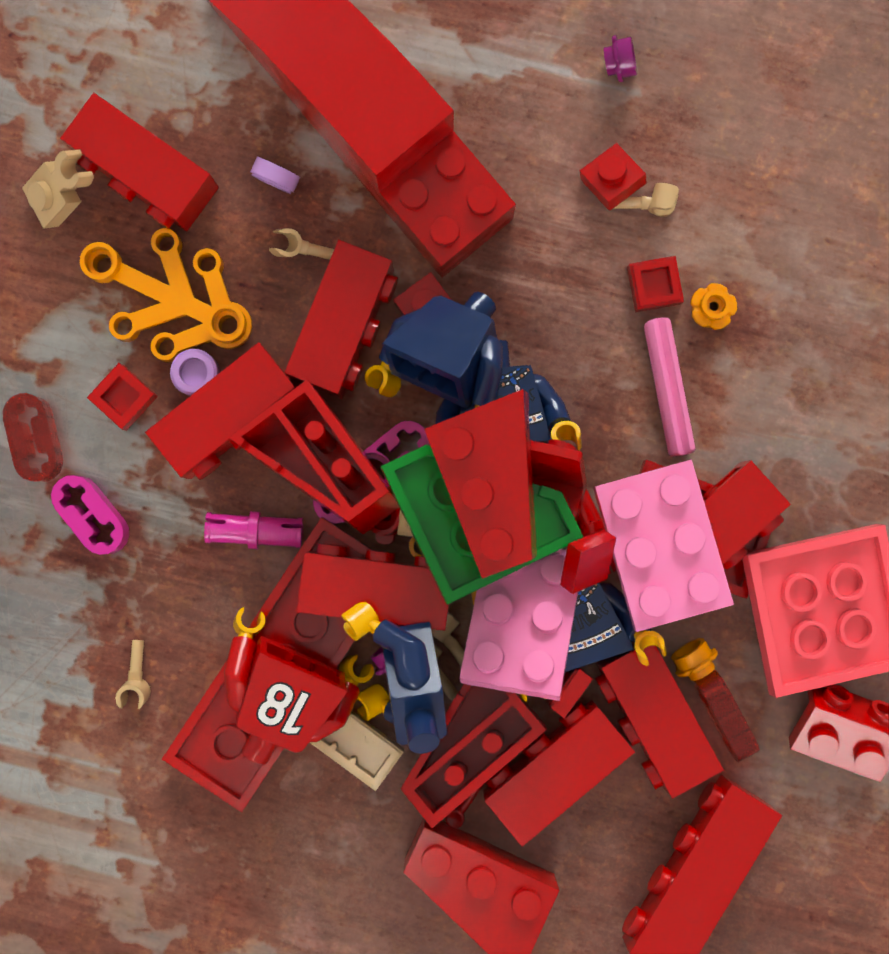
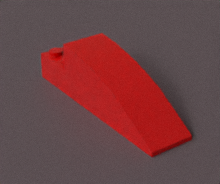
(377, 120)

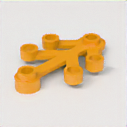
(174, 300)

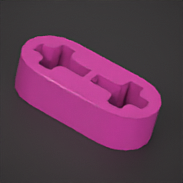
(81, 521)

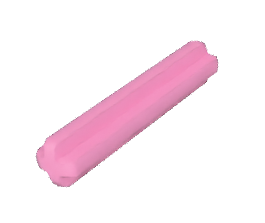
(669, 387)

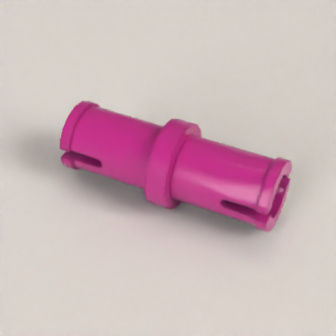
(253, 530)

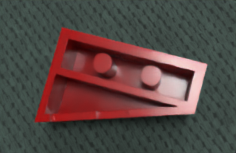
(317, 455)
(489, 479)
(482, 737)
(482, 887)

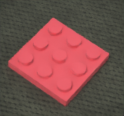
(821, 609)

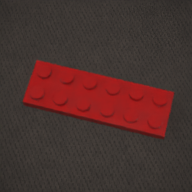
(210, 741)

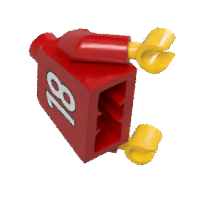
(285, 694)

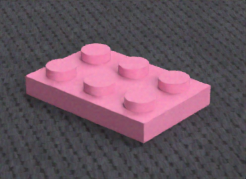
(663, 546)
(522, 631)

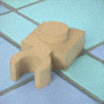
(53, 188)

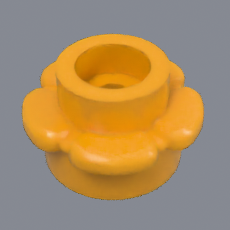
(701, 306)
(694, 659)

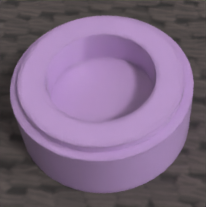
(274, 175)
(193, 370)

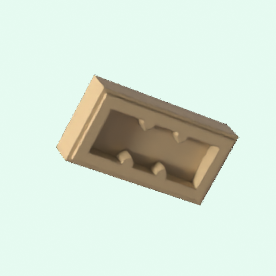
(362, 750)

